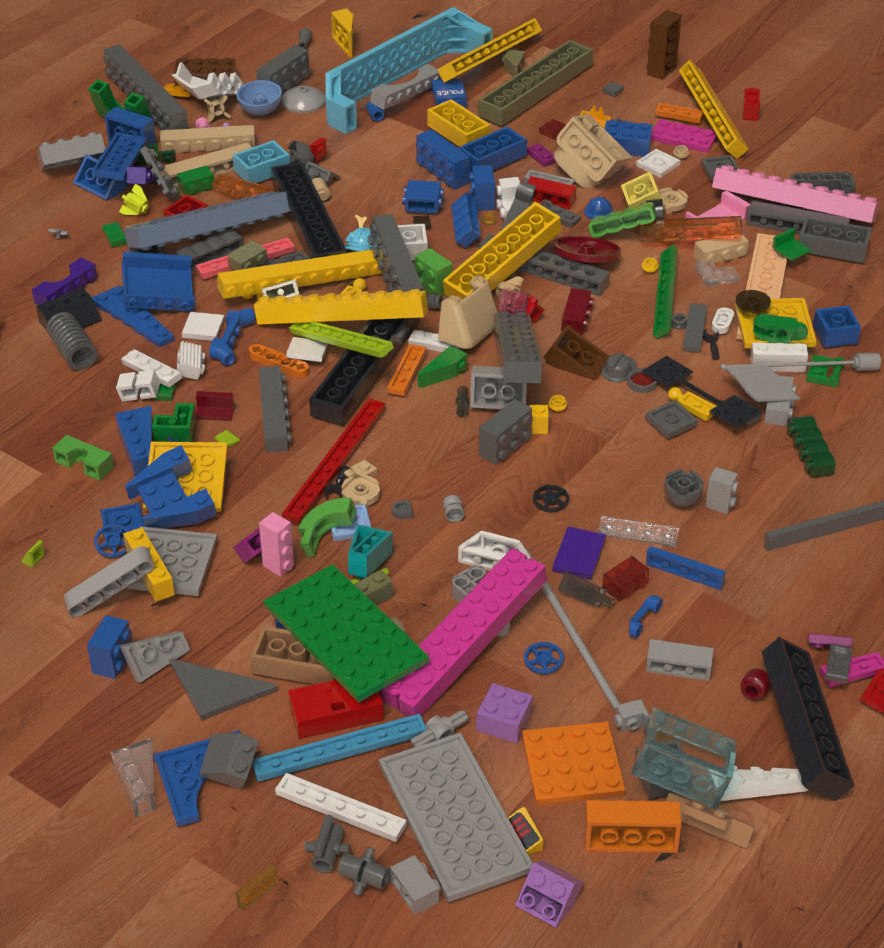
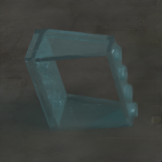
(680, 770)

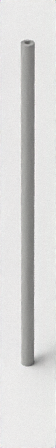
(580, 644)

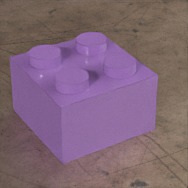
(504, 713)

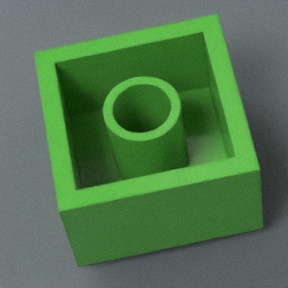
(432, 270)

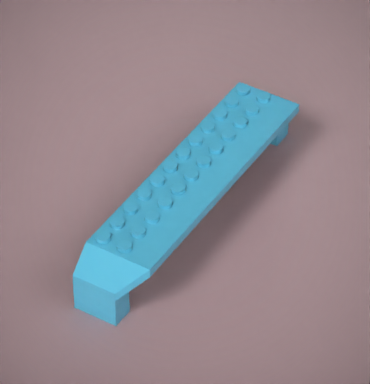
(397, 57)

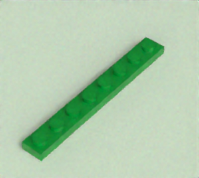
(665, 291)

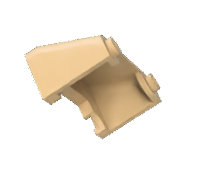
(468, 319)

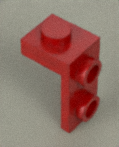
(319, 149)

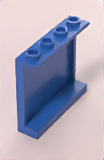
(157, 281)

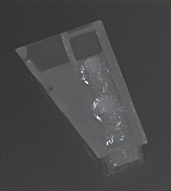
(136, 775)

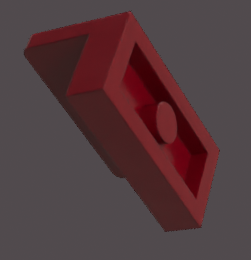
(214, 406)

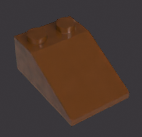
(576, 354)

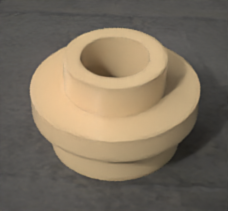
(681, 152)

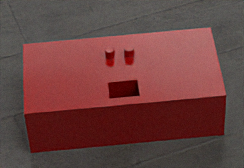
(331, 708)

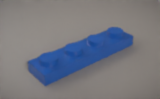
(685, 568)

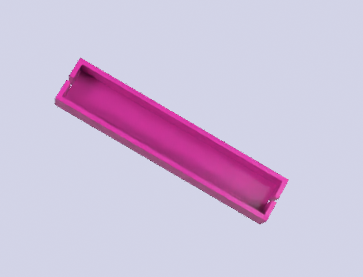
(467, 631)

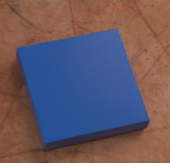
(125, 515)

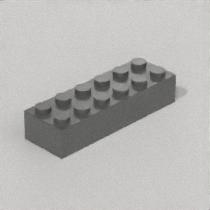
(392, 255)

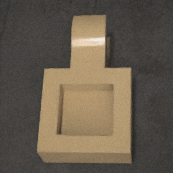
(361, 468)

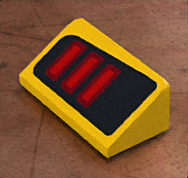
(526, 831)

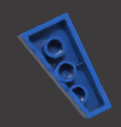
(136, 436)

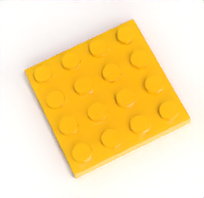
(780, 307)
(207, 465)

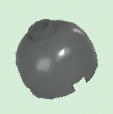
(300, 152)
(683, 487)

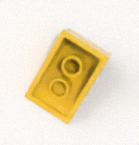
(343, 30)

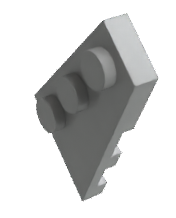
(153, 653)

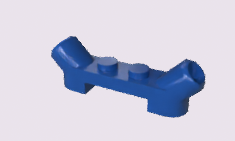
(222, 347)

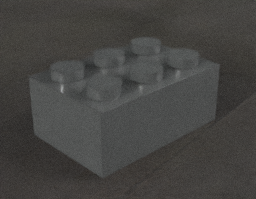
(505, 431)

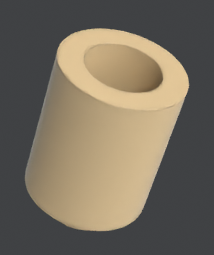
(321, 188)

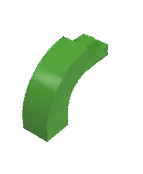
(322, 518)

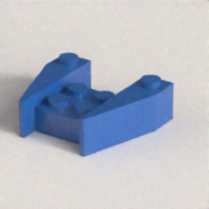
(164, 495)

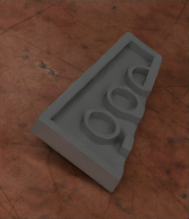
(164, 180)

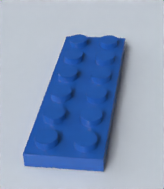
(119, 155)

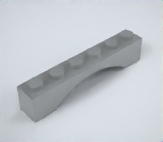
(389, 95)

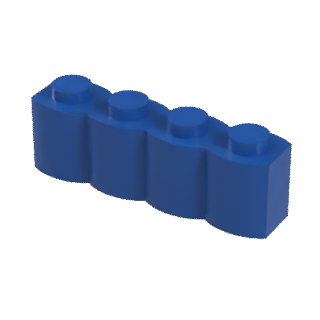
(465, 220)

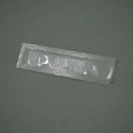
(639, 531)

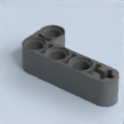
(833, 180)
(523, 199)

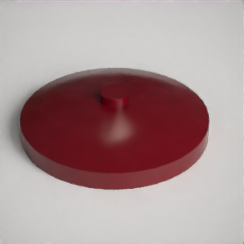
(587, 249)

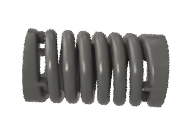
(71, 341)

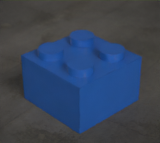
(483, 187)
(836, 326)
(104, 647)

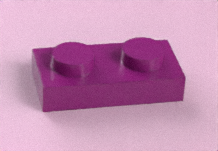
(541, 155)
(820, 640)

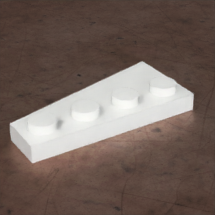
(763, 783)

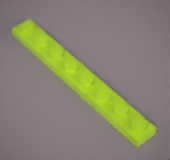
(342, 338)

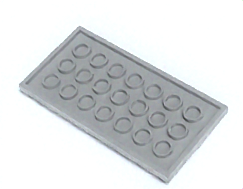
(455, 817)

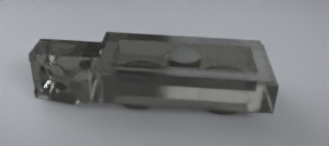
(584, 590)

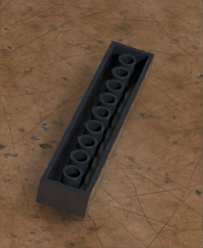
(307, 211)
(357, 372)

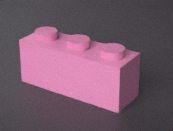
(276, 544)

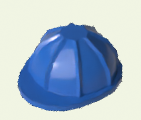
(598, 206)

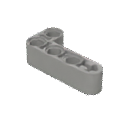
(465, 582)

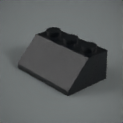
(77, 303)

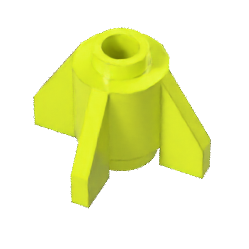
(135, 202)

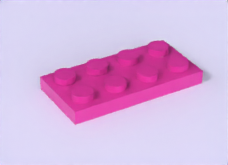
(680, 134)

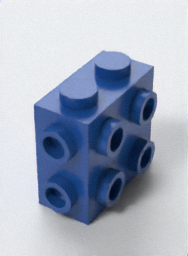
(423, 196)

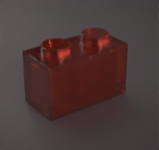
(625, 578)

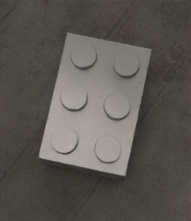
(490, 391)

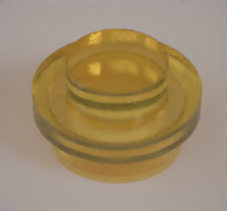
(489, 218)

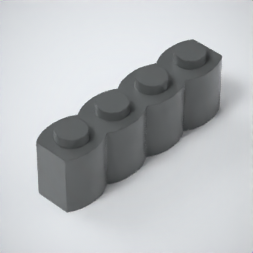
(213, 247)

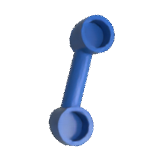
(653, 604)

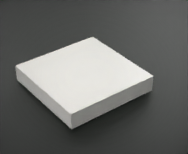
(658, 163)
(203, 326)
(307, 349)

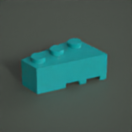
(368, 550)

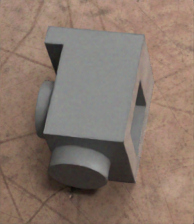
(631, 716)

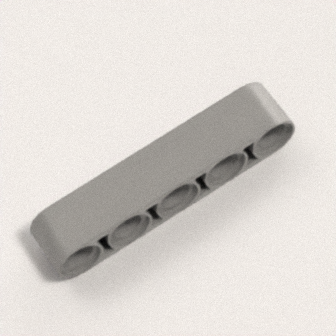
(108, 581)

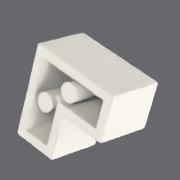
(506, 194)

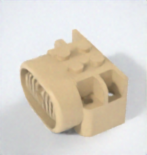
(588, 152)

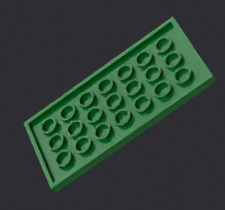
(346, 632)

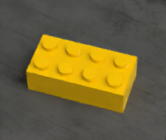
(456, 123)

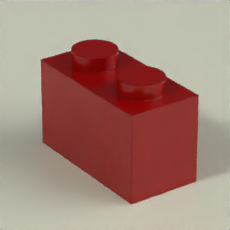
(751, 104)

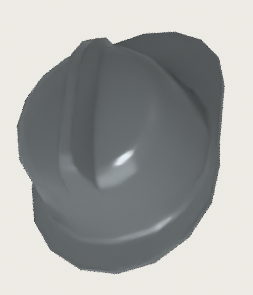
(618, 367)

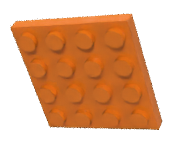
(572, 763)

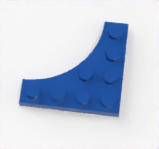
(181, 779)

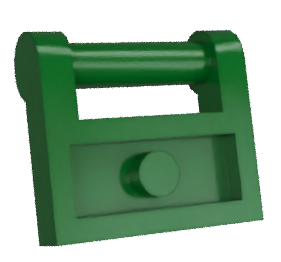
(818, 373)

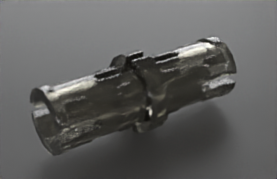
(462, 401)

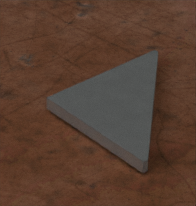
(216, 690)

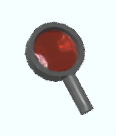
(640, 382)

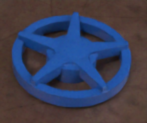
(112, 541)
(543, 658)

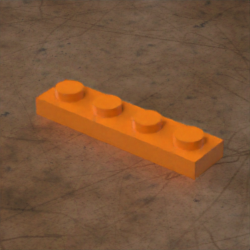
(406, 370)

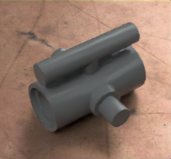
(327, 845)
(364, 871)

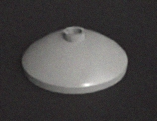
(303, 99)

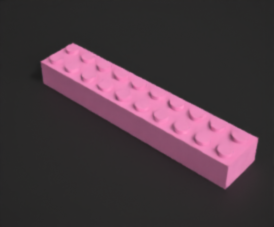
(795, 194)

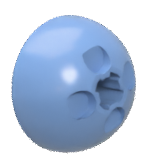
(259, 97)

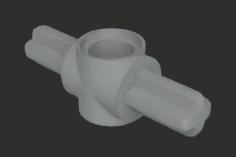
(439, 728)

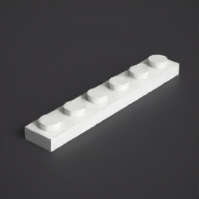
(341, 807)

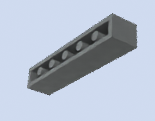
(783, 218)
(273, 411)

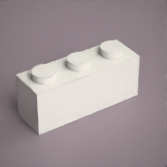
(779, 353)

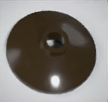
(753, 301)

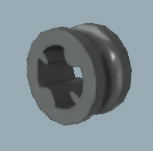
(679, 321)

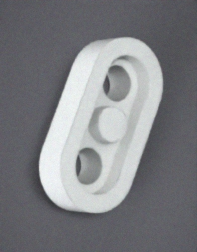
(722, 320)

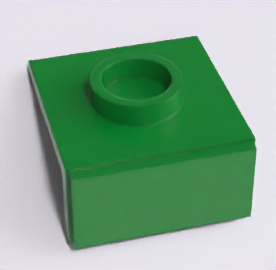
(788, 246)

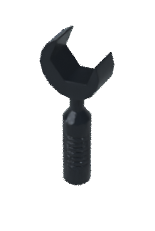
(713, 346)
(336, 488)

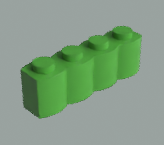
(626, 219)

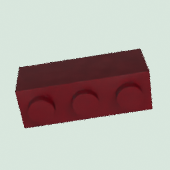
(577, 310)

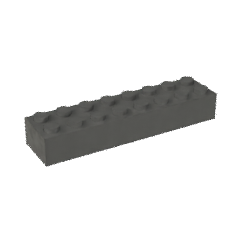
(517, 348)

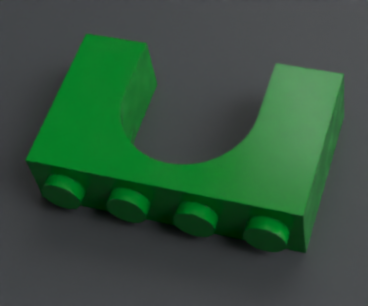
(105, 100)

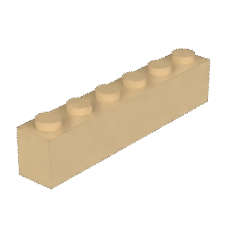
(206, 138)
(218, 162)

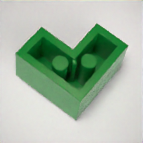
(177, 426)

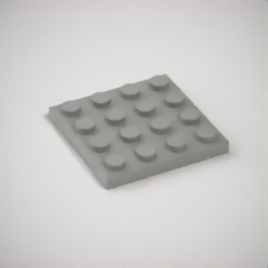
(185, 557)

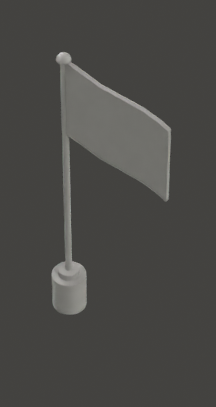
(765, 385)

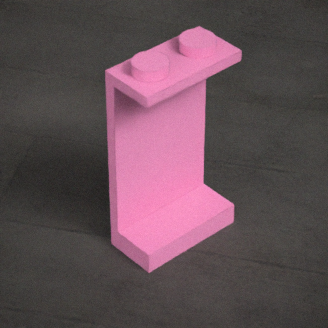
(730, 206)

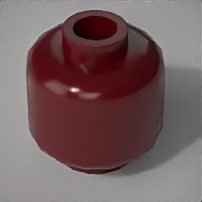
(755, 684)

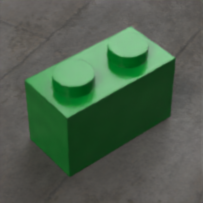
(195, 180)

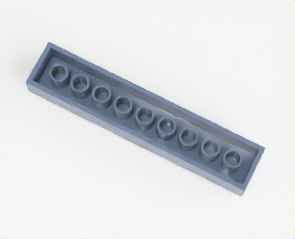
(205, 220)

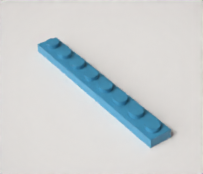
(337, 747)

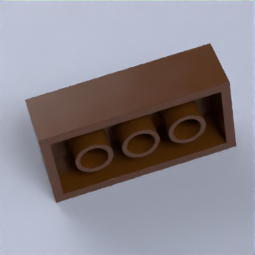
(663, 44)
(203, 67)

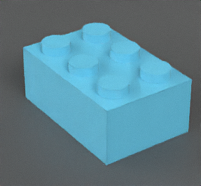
(256, 163)

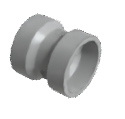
(453, 508)

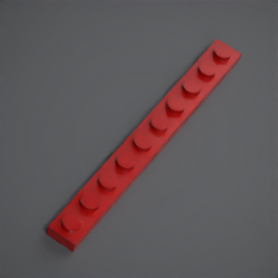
(333, 461)

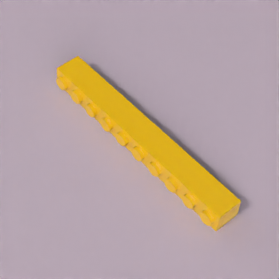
(489, 50)
(713, 109)
(305, 273)
(341, 307)

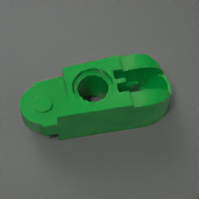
(778, 329)

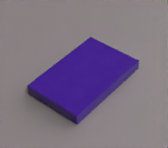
(579, 552)

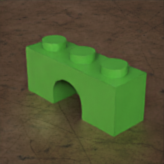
(95, 461)

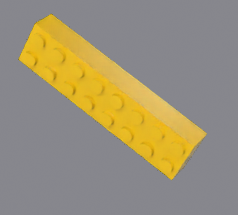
(505, 251)

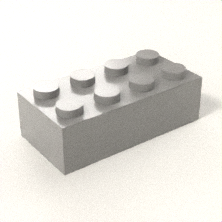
(70, 151)

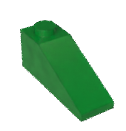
(443, 367)

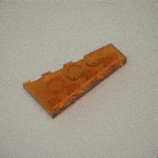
(238, 188)

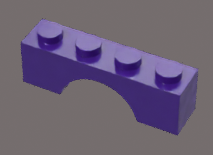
(81, 274)

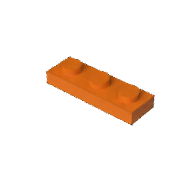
(679, 113)

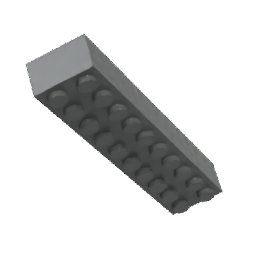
(133, 78)

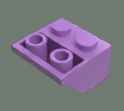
(549, 893)

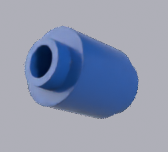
(375, 112)

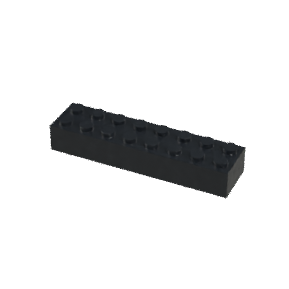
(807, 720)

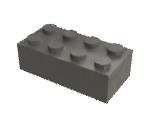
(287, 68)
(835, 239)

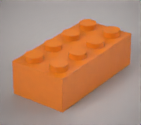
(632, 826)

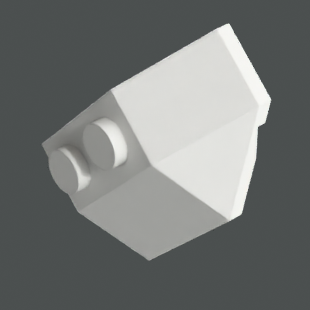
(487, 549)

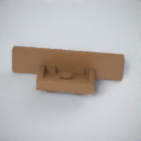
(713, 821)

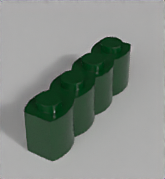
(811, 446)

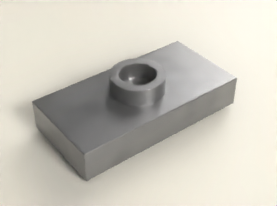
(838, 663)

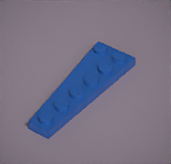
(139, 319)

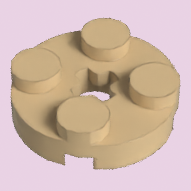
(673, 200)
(367, 483)

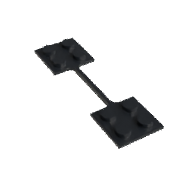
(732, 411)

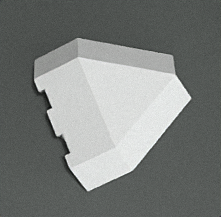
(210, 88)

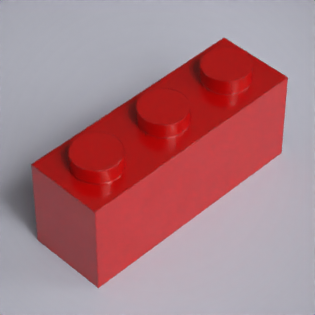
(556, 192)

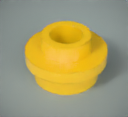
(650, 265)
(557, 403)

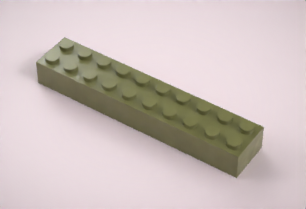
(535, 82)

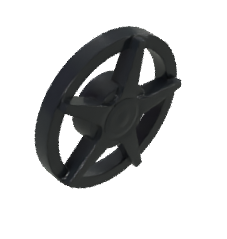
(551, 498)

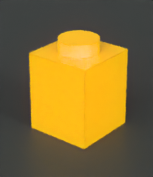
(540, 419)

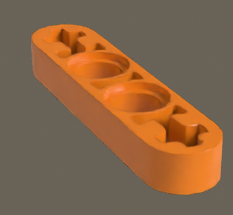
(295, 368)

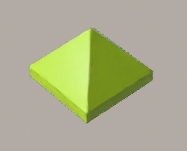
(227, 437)

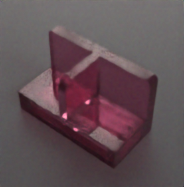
(513, 301)

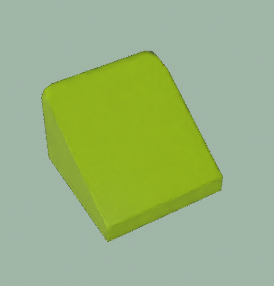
(34, 555)

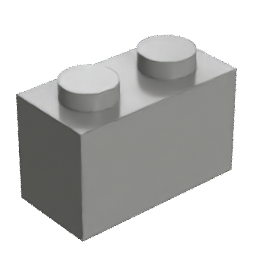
(722, 490)
(415, 884)

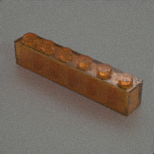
(691, 229)

